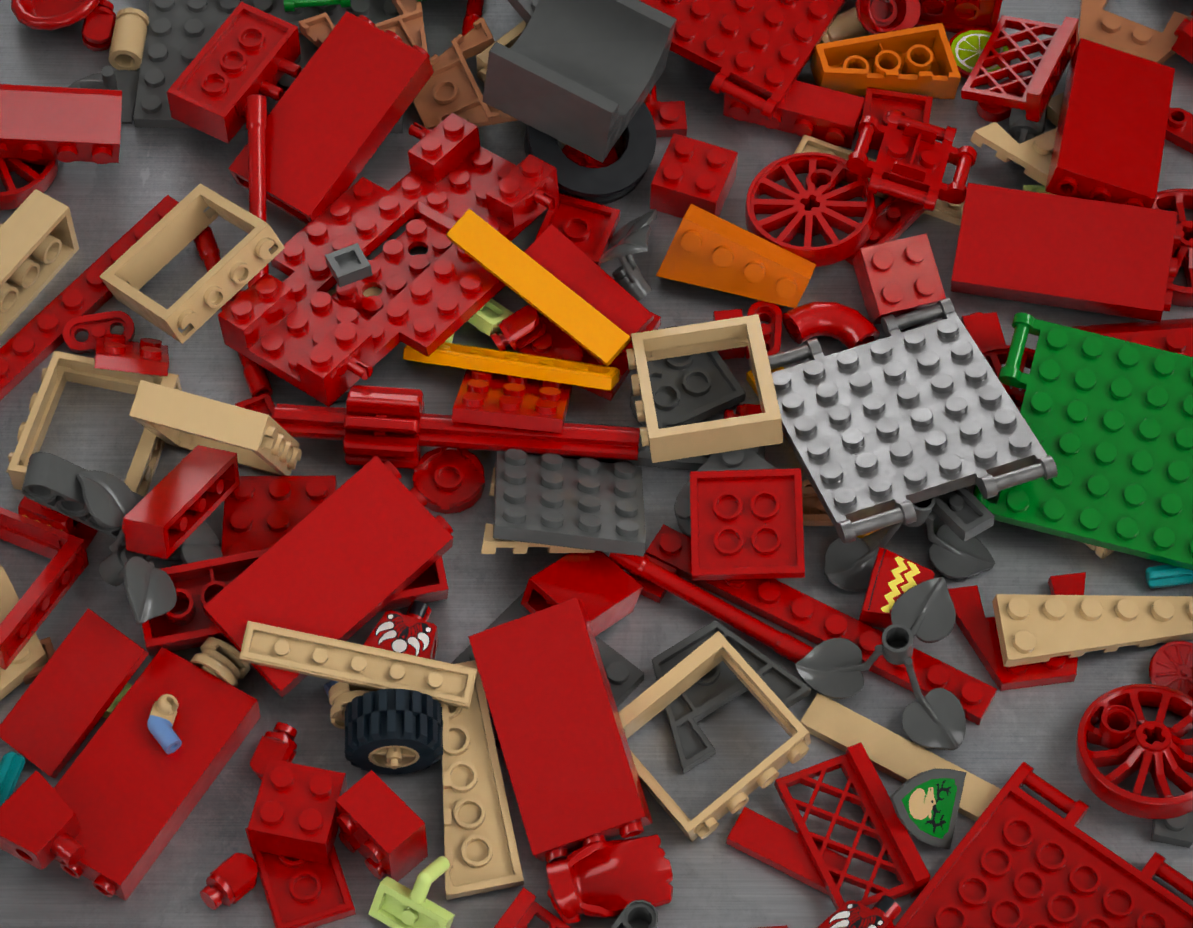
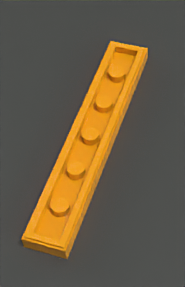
(538, 287)
(519, 365)

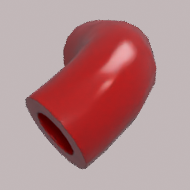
(829, 320)

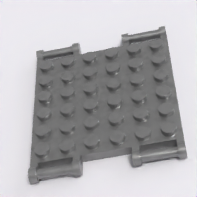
(902, 421)

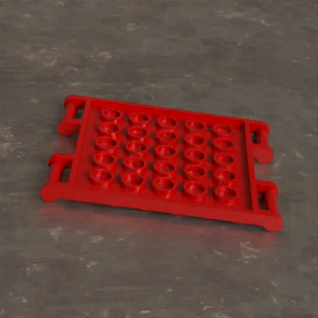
(750, 43)
(1041, 871)

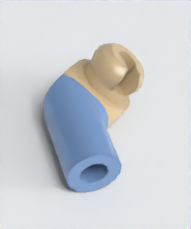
(161, 723)

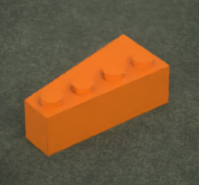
(898, 61)
(734, 261)

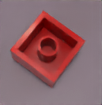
(693, 175)
(898, 277)
(296, 811)
(381, 828)

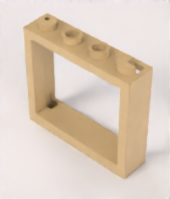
(169, 238)
(43, 404)
(194, 420)
(714, 435)
(676, 683)

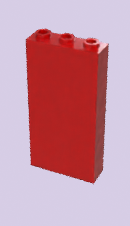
(336, 115)
(1111, 127)
(1066, 252)
(335, 565)
(560, 731)
(134, 793)

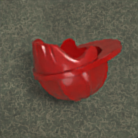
(887, 15)

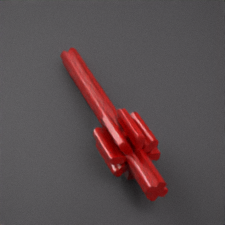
(395, 426)

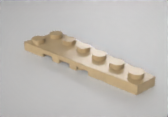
(1050, 626)
(475, 804)

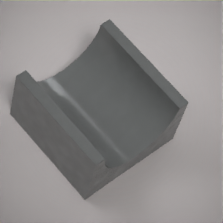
(581, 69)

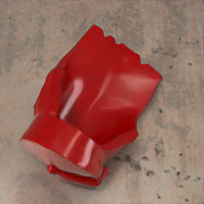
(609, 876)

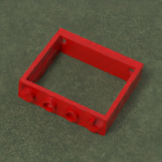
(67, 564)

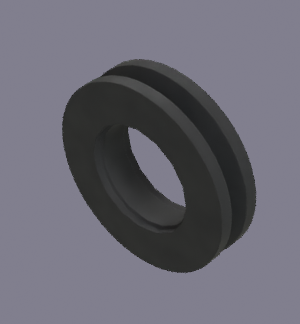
(604, 183)

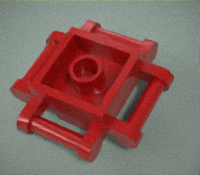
(911, 161)

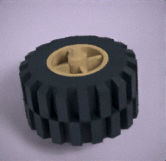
(393, 731)

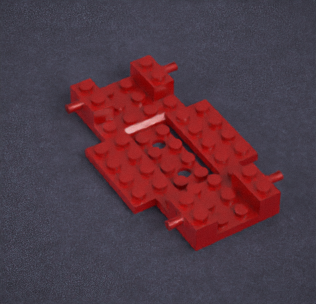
(337, 339)

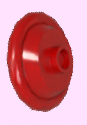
(51, 13)

